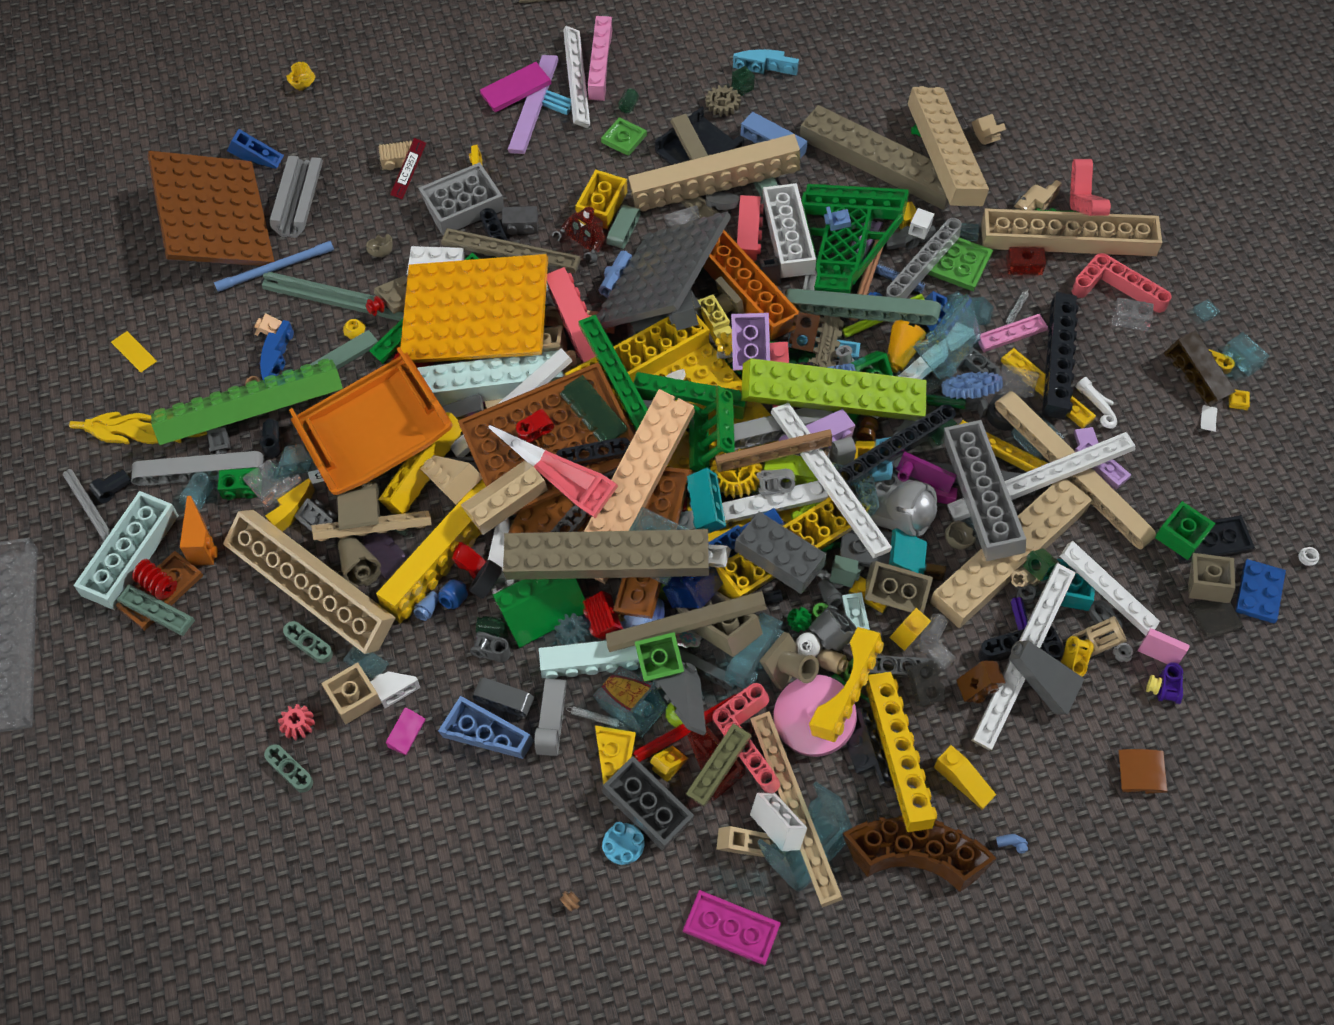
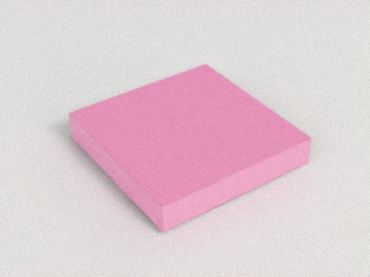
(1163, 647)

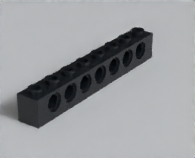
(1060, 356)

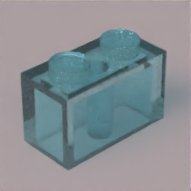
(1246, 354)

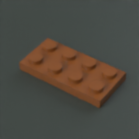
(179, 570)

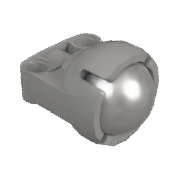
(905, 505)

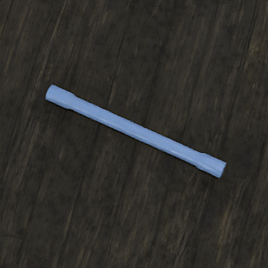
(229, 282)

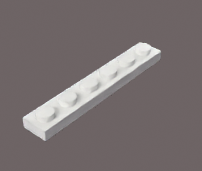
(1109, 588)

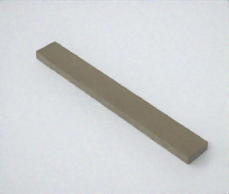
(504, 248)
(687, 620)

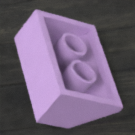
(750, 338)

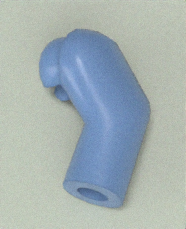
(1014, 840)

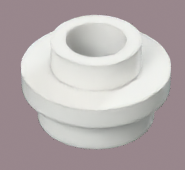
(1310, 552)

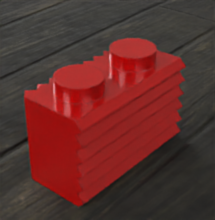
(601, 615)

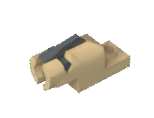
(1037, 197)

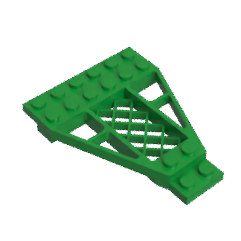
(860, 202)

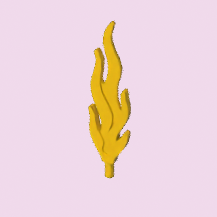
(130, 425)

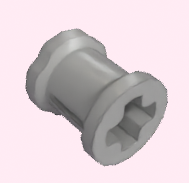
(844, 353)

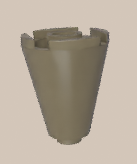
(357, 562)

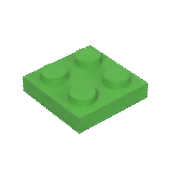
(623, 136)

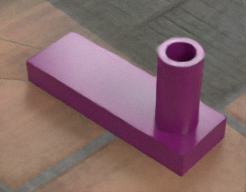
(925, 472)

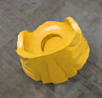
(301, 76)

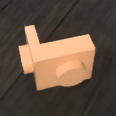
(267, 324)

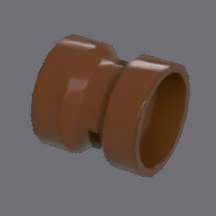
(868, 429)

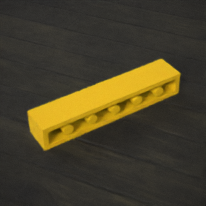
(410, 478)

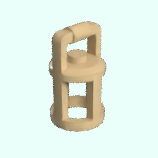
(1101, 629)

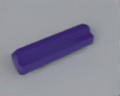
(1019, 613)

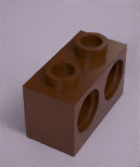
(809, 332)

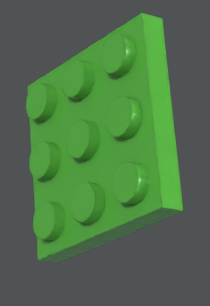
(962, 264)

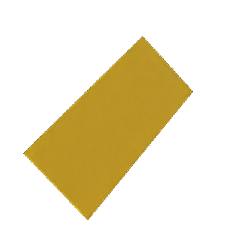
(134, 351)

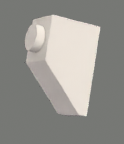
(394, 686)

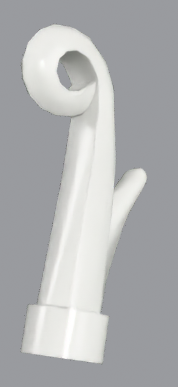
(1109, 419)

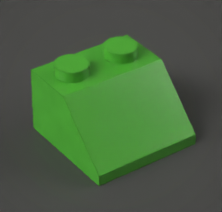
(659, 657)

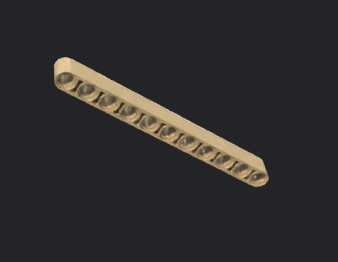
(1053, 447)

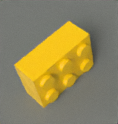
(604, 194)

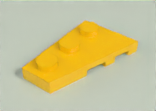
(614, 749)

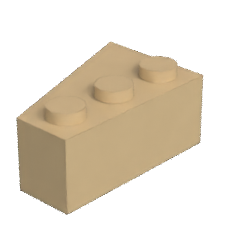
(451, 476)

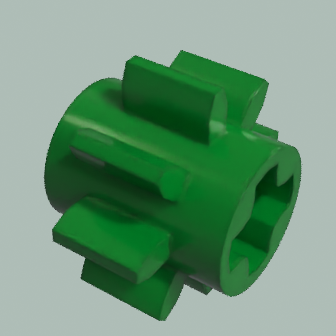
(799, 619)

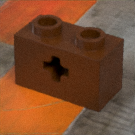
(980, 681)

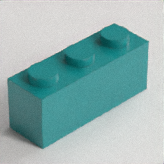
(706, 500)

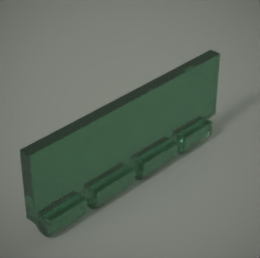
(598, 413)

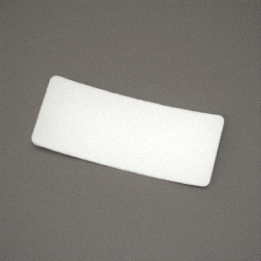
(1208, 418)

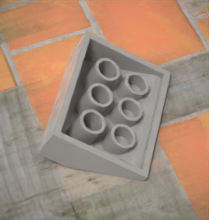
(461, 197)

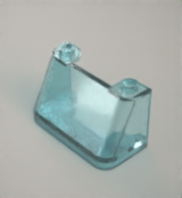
(951, 338)

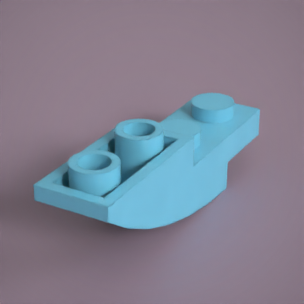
(760, 60)

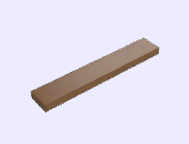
(773, 450)

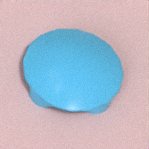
(623, 843)

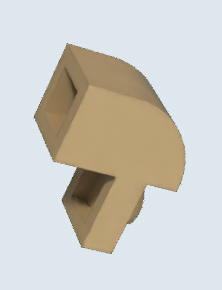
(987, 130)

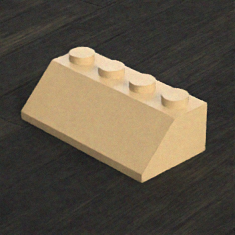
(504, 496)

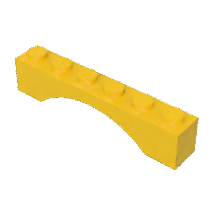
(830, 717)

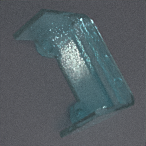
(830, 823)

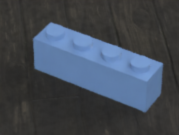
(760, 129)

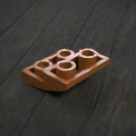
(1143, 771)

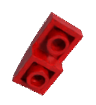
(468, 559)

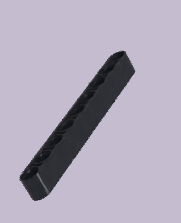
(896, 445)

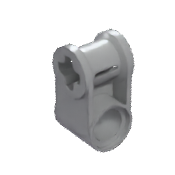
(774, 482)

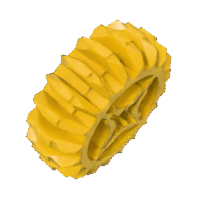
(734, 485)

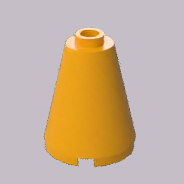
(901, 344)

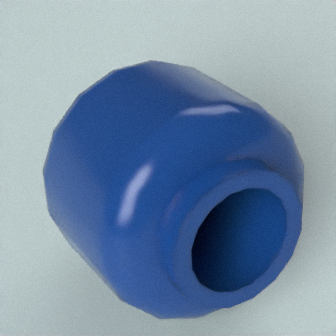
(453, 594)

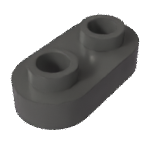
(1106, 611)

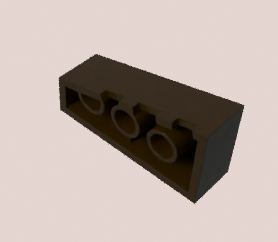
(1200, 368)

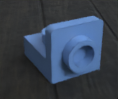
(838, 219)

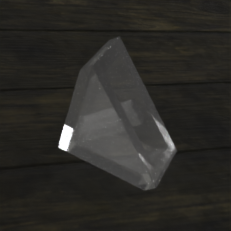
(682, 216)

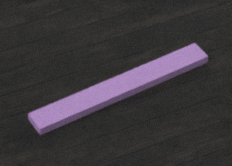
(531, 110)

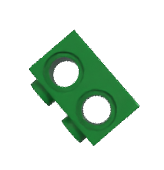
(239, 487)

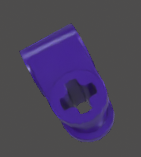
(1171, 687)

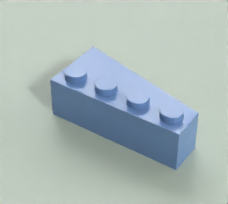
(481, 728)

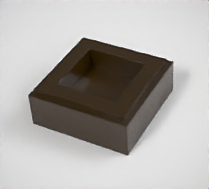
(935, 571)

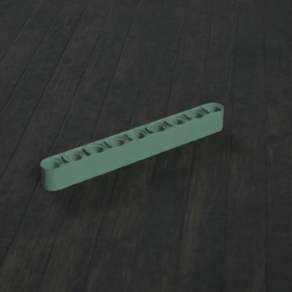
(865, 306)

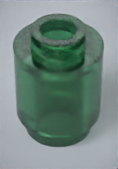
(628, 101)
(491, 625)

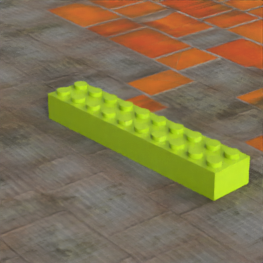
(833, 389)

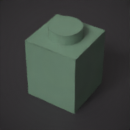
(844, 571)

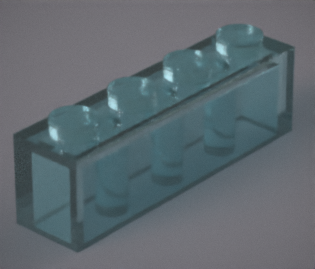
(744, 666)

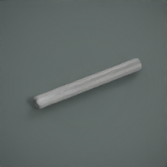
(87, 504)

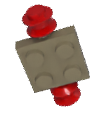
(390, 295)

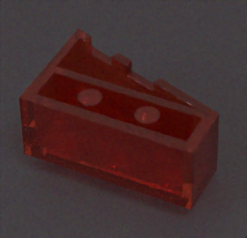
(703, 749)

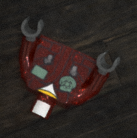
(584, 229)

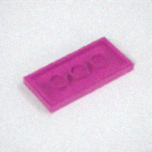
(515, 86)
(731, 927)

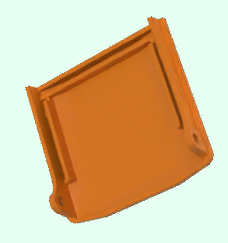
(372, 425)

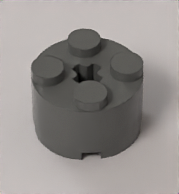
(833, 628)

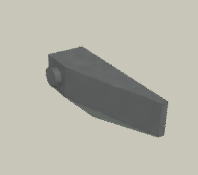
(686, 695)

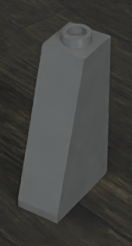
(1047, 676)

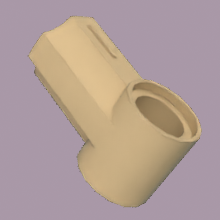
(1023, 578)

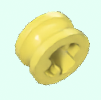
(1154, 684)

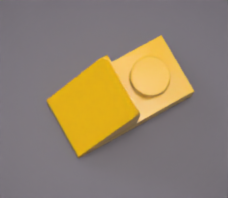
(910, 629)
(668, 762)

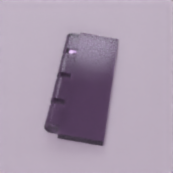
(379, 545)

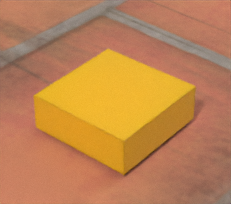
(1240, 400)

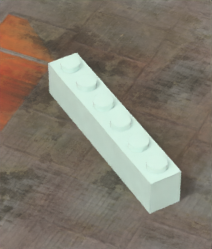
(585, 659)

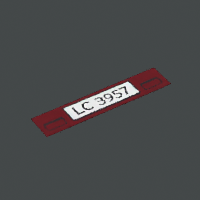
(408, 168)

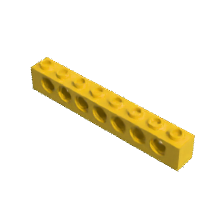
(914, 817)

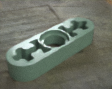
(304, 634)
(287, 759)

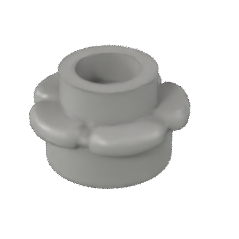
(1123, 647)

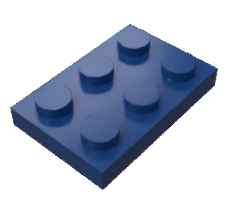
(1260, 591)

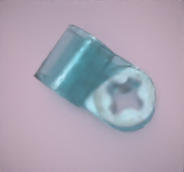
(198, 490)

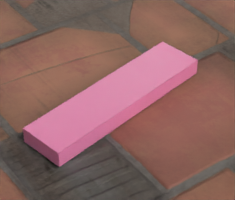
(1012, 332)

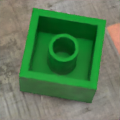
(1184, 530)

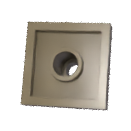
(728, 298)
(784, 662)

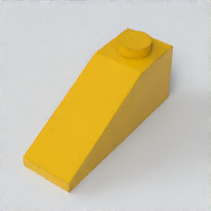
(964, 777)

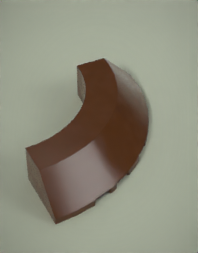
(937, 850)

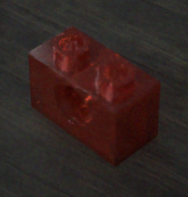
(1026, 260)

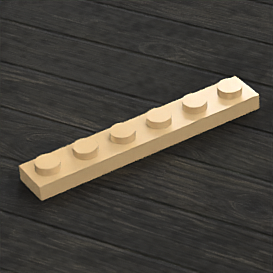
(392, 522)

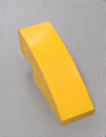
(289, 504)

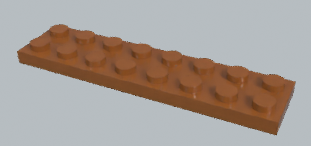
(640, 594)

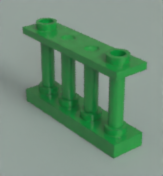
(699, 430)

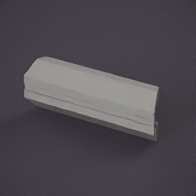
(295, 196)

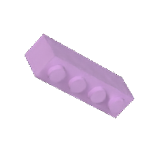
(838, 422)

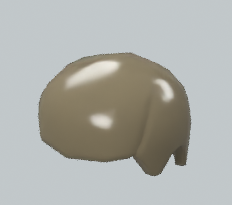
(380, 246)
(959, 535)

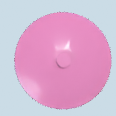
(795, 710)

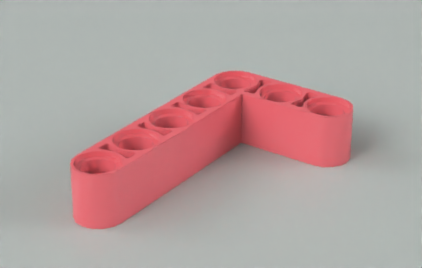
(1081, 188)
(1122, 278)
(752, 756)

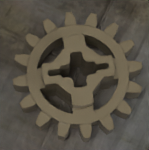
(723, 100)

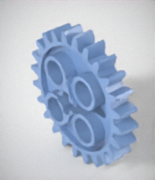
(972, 385)

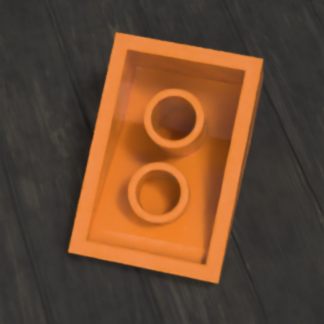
(195, 538)

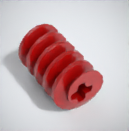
(154, 579)

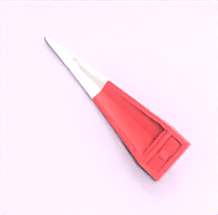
(579, 484)

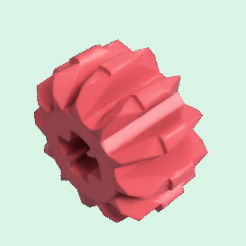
(293, 715)

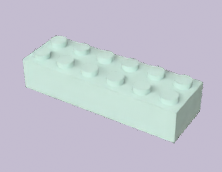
(128, 543)

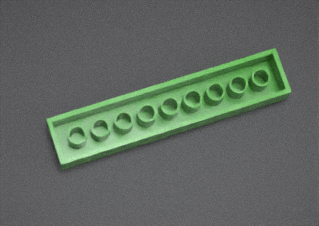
(245, 401)

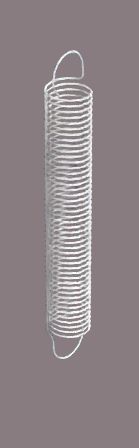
(1015, 308)
(598, 716)

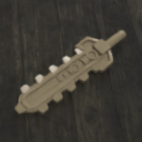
(827, 341)

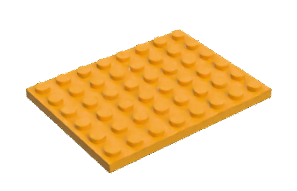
(475, 309)

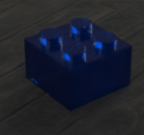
(692, 590)

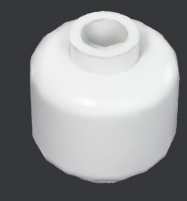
(813, 641)

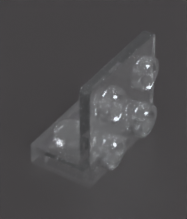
(266, 487)

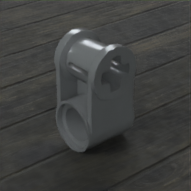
(487, 646)

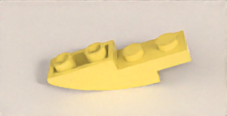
(715, 318)

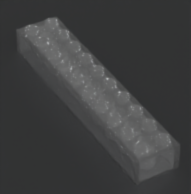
(17, 632)

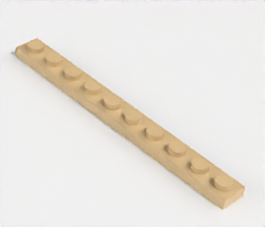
(791, 795)

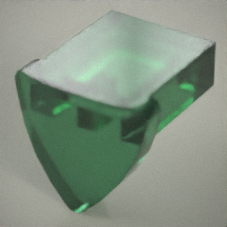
(938, 438)

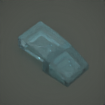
(370, 662)

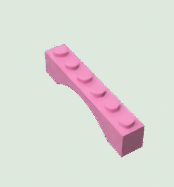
(599, 58)

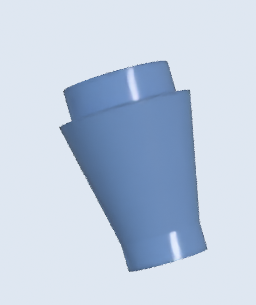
(425, 608)

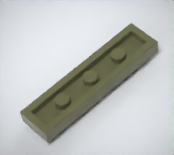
(718, 765)

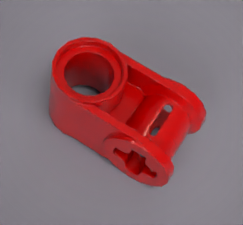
(535, 426)

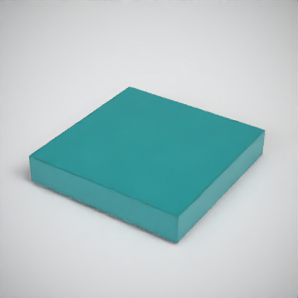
(907, 552)

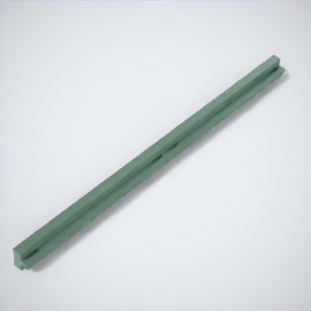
(323, 294)

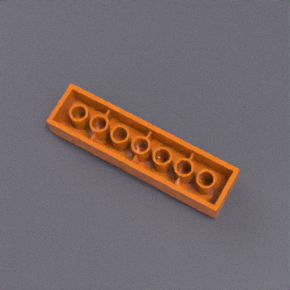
(751, 285)

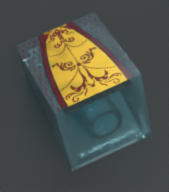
(631, 700)

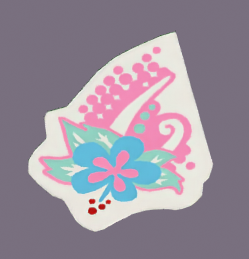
(688, 639)

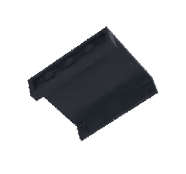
(712, 138)

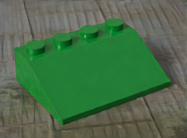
(535, 606)

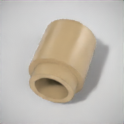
(832, 661)

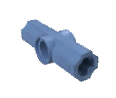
(614, 272)

